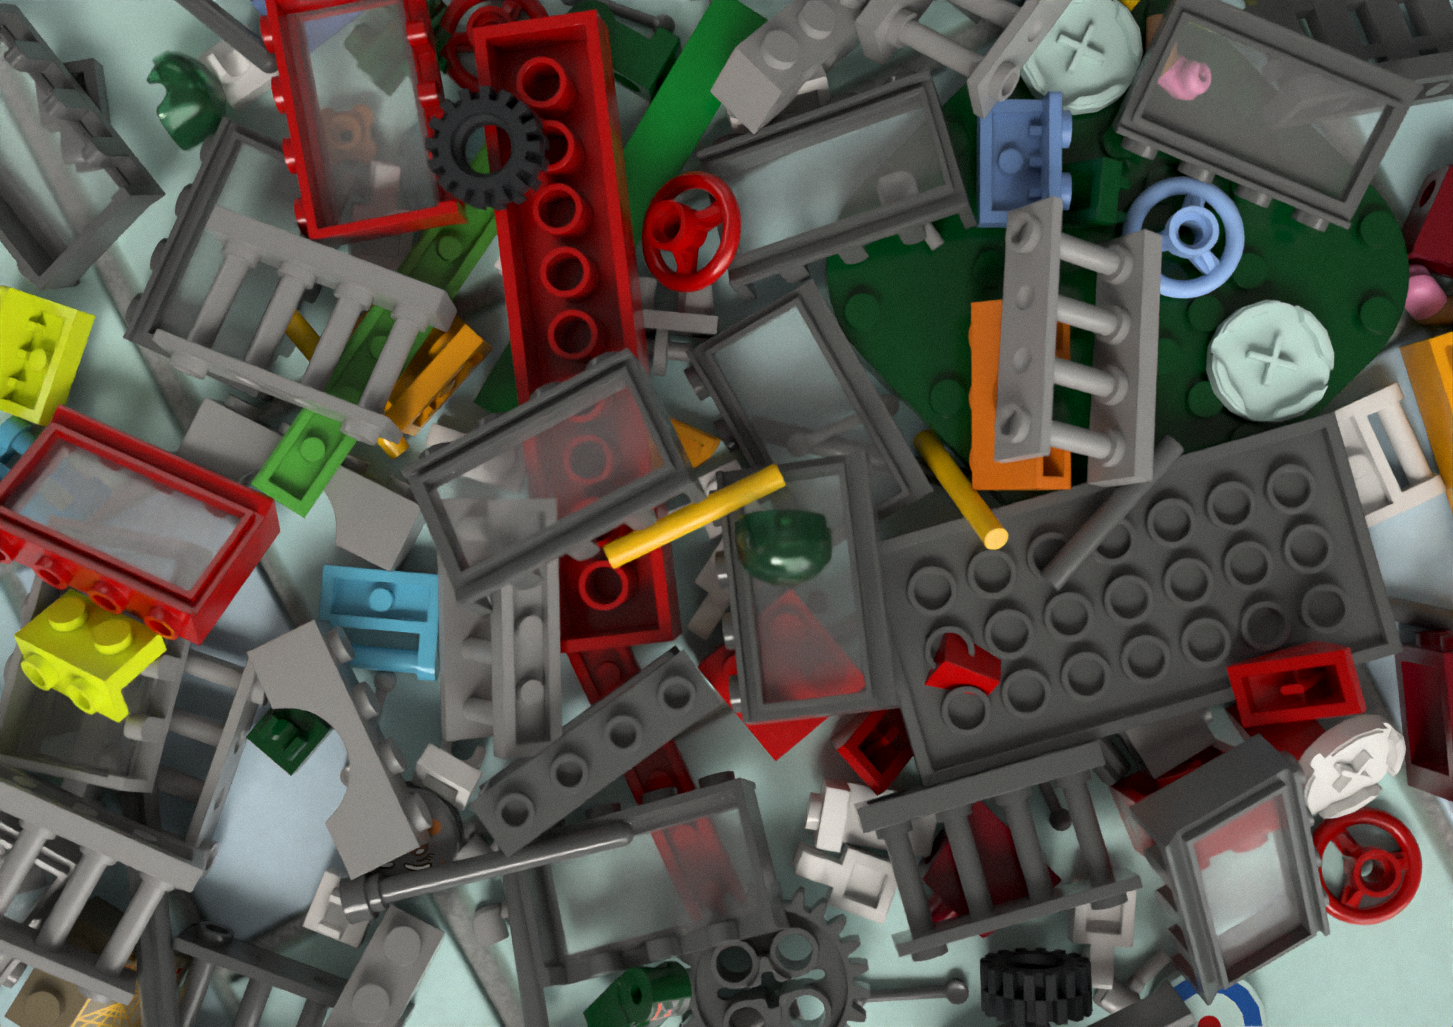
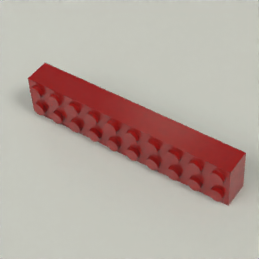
(575, 283)

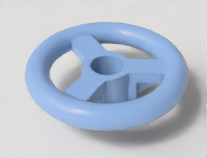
(1204, 228)

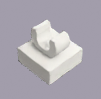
(238, 76)
(447, 775)
(327, 913)

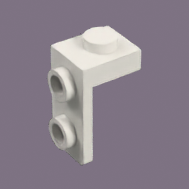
(835, 821)

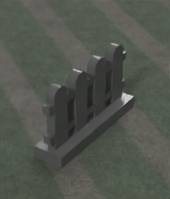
(1391, 45)

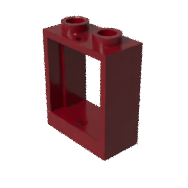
(1427, 710)

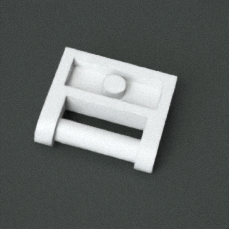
(1372, 474)

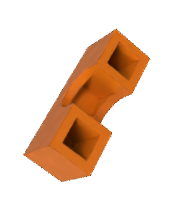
(1038, 473)

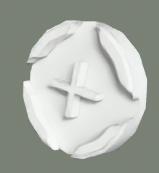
(1348, 764)

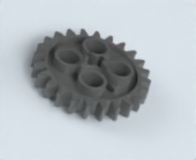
(828, 953)

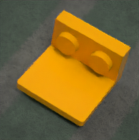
(433, 374)

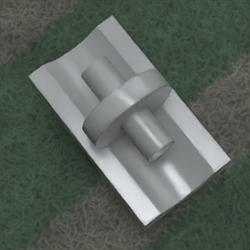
(692, 319)

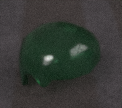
(192, 98)
(783, 545)

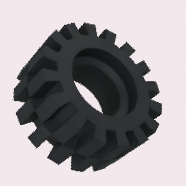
(456, 127)
(1036, 986)

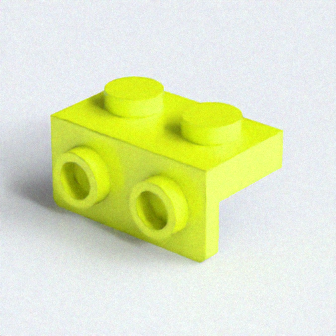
(38, 353)
(87, 653)

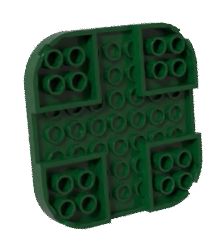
(912, 305)

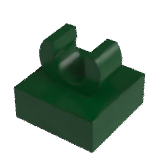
(1094, 193)
(289, 736)

